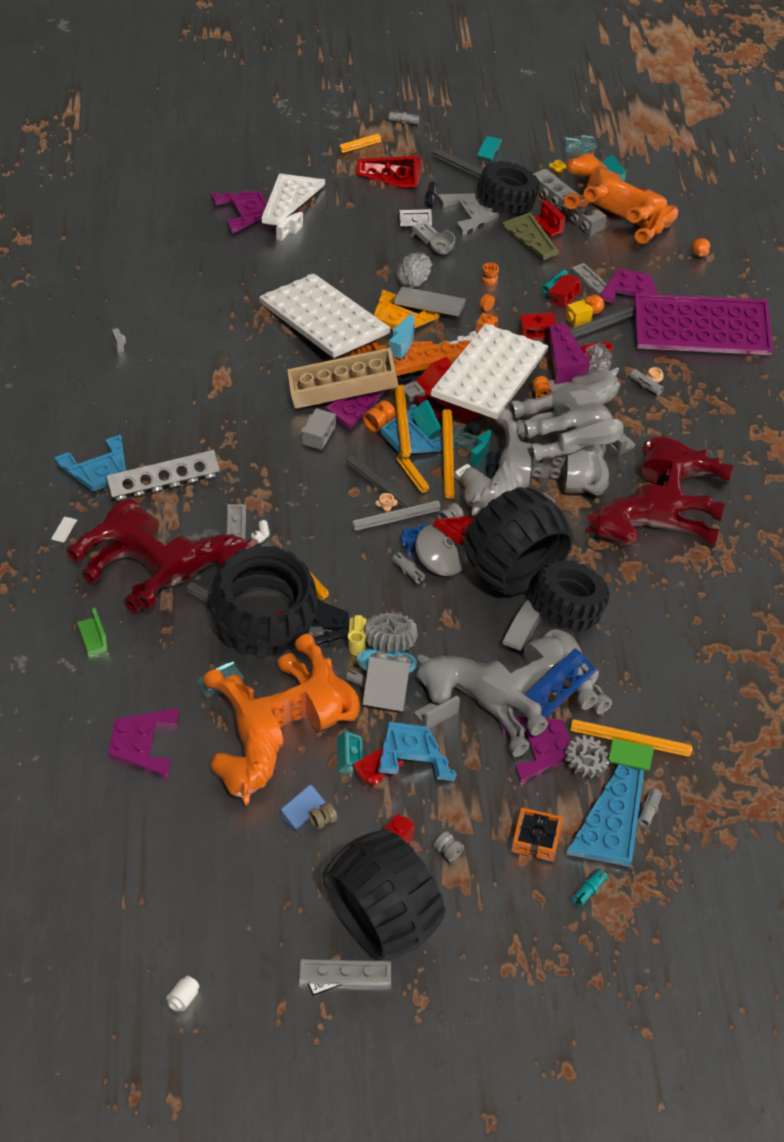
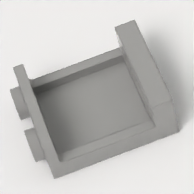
(387, 681)

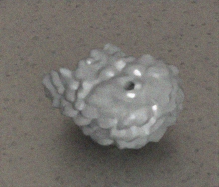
(417, 269)

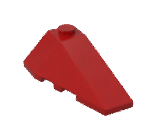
(396, 171)
(431, 377)

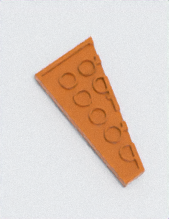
(424, 353)

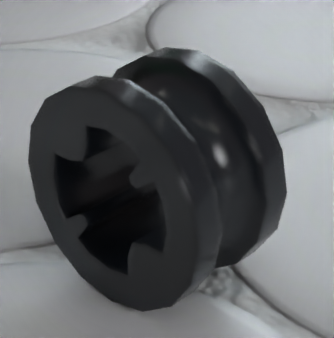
(473, 428)

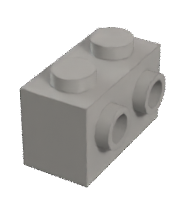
(318, 428)

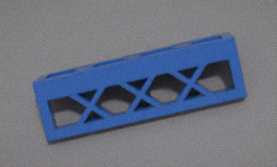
(555, 678)

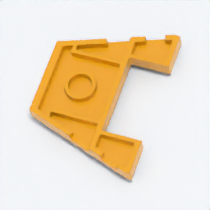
(393, 315)

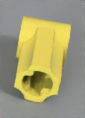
(356, 635)

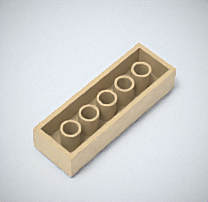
(342, 378)

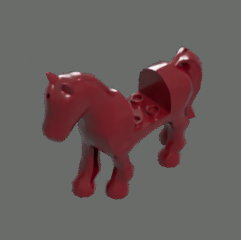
(657, 506)
(134, 538)

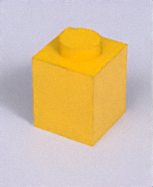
(579, 313)

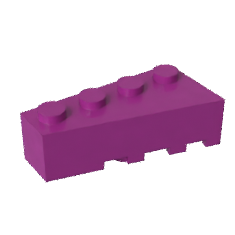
(566, 354)

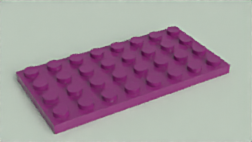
(702, 324)

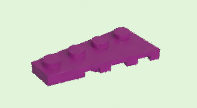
(351, 409)

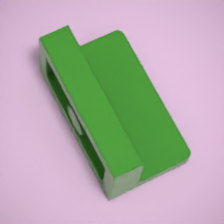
(93, 634)
(631, 754)

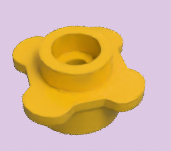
(557, 167)

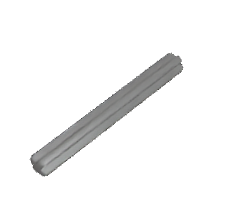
(396, 515)

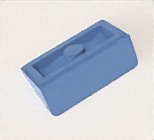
(296, 811)

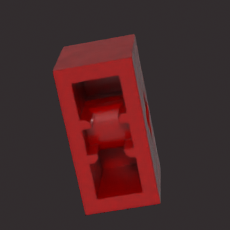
(536, 325)

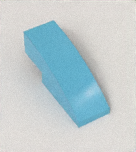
(402, 337)

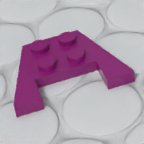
(248, 204)
(628, 283)
(133, 740)
(546, 748)

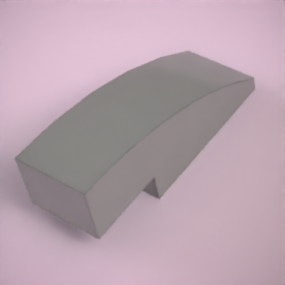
(522, 626)

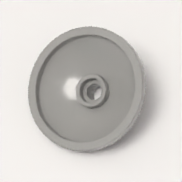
(440, 552)

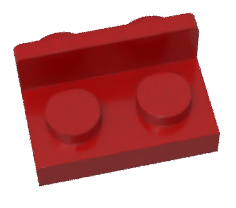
(550, 219)
(368, 769)

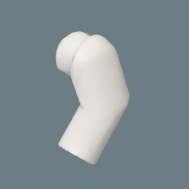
(263, 532)

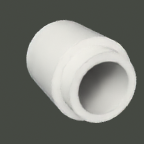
(182, 994)

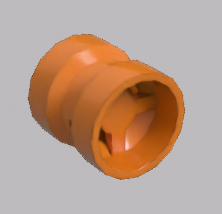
(490, 273)
(541, 386)

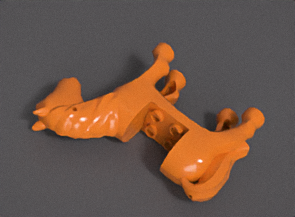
(609, 192)
(318, 697)

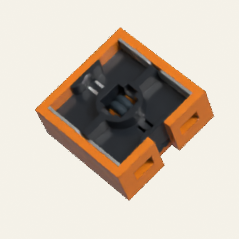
(537, 834)

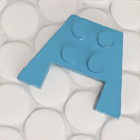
(418, 440)
(93, 471)
(412, 743)

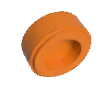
(487, 302)

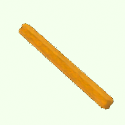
(402, 420)
(448, 462)
(610, 733)

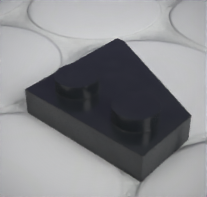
(329, 618)

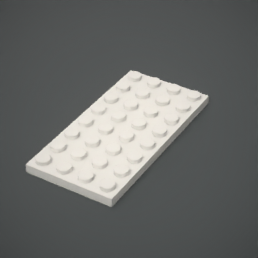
(324, 315)
(490, 371)

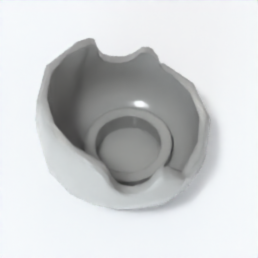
(442, 242)

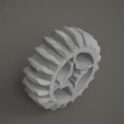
(390, 632)

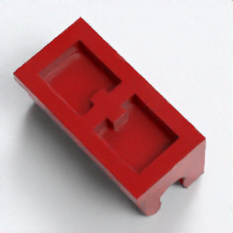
(565, 290)

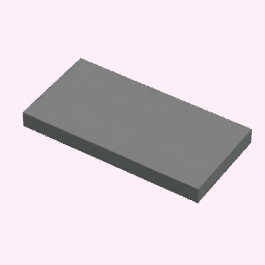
(430, 301)

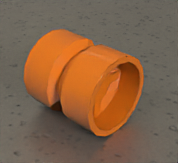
(379, 416)

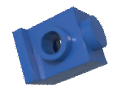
(409, 536)

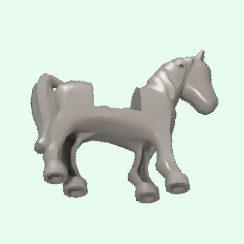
(574, 408)
(580, 470)
(504, 691)

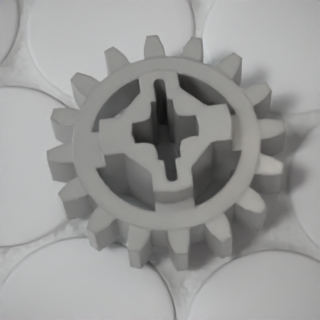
(587, 756)

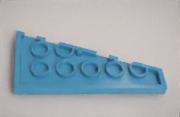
(612, 822)

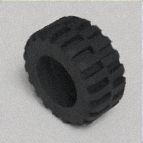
(508, 188)
(570, 595)

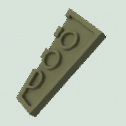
(530, 233)

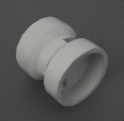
(452, 510)
(448, 846)

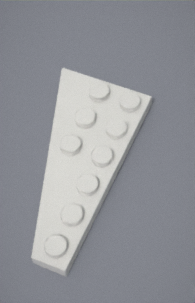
(288, 195)

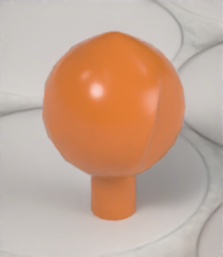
(700, 247)
(596, 303)

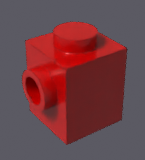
(403, 827)

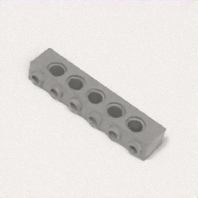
(555, 190)
(205, 459)

